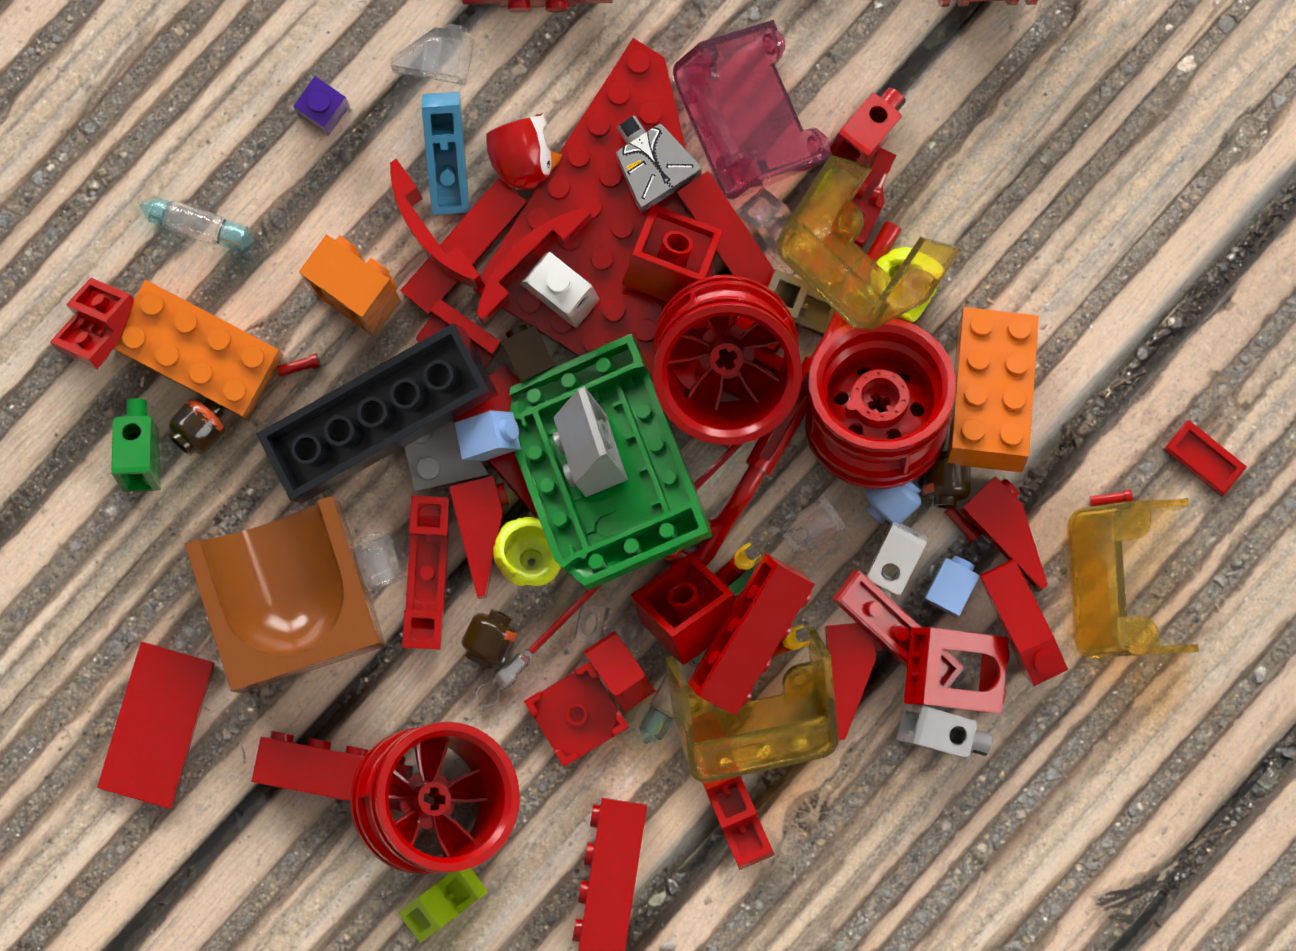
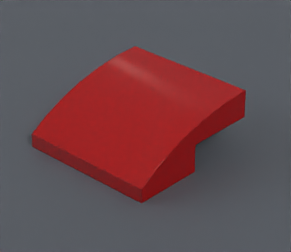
(96, 324)

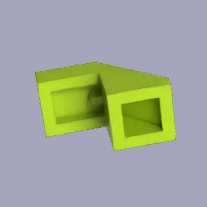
(442, 903)

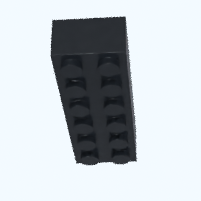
(377, 413)

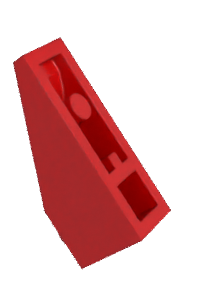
(480, 520)
(1005, 525)
(1023, 623)
(851, 661)

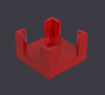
(576, 714)

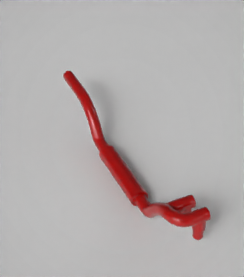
(772, 445)

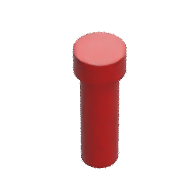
(299, 365)
(1125, 496)
(966, 528)

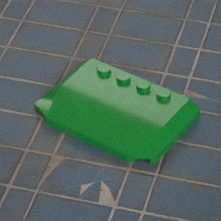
(629, 522)

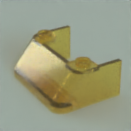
(823, 253)
(1099, 582)
(766, 730)

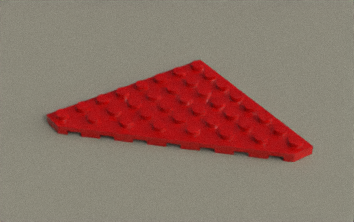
(603, 248)

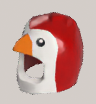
(520, 152)

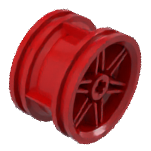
(879, 404)

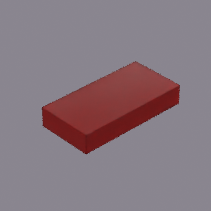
(1205, 458)

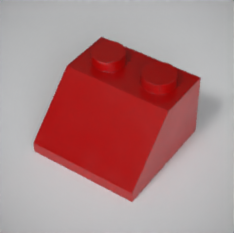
(670, 253)
(684, 607)

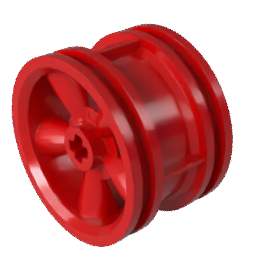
(700, 409)
(489, 782)

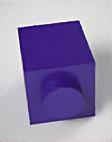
(321, 105)

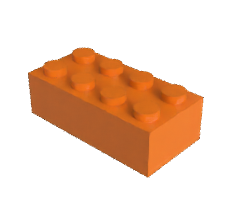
(351, 285)
(198, 350)
(993, 389)

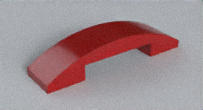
(562, 227)
(453, 263)
(426, 572)

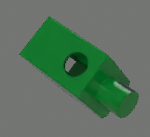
(135, 449)

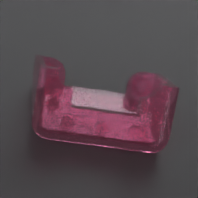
(746, 111)

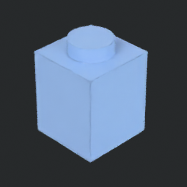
(487, 435)
(952, 586)

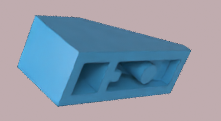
(445, 153)

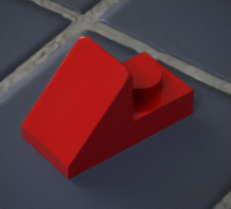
(619, 671)

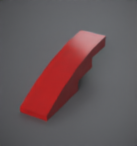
(739, 821)

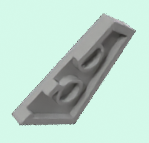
(438, 462)

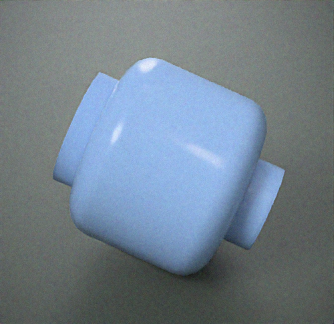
(894, 503)

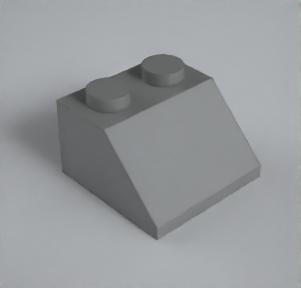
(588, 445)

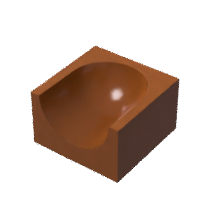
(285, 597)

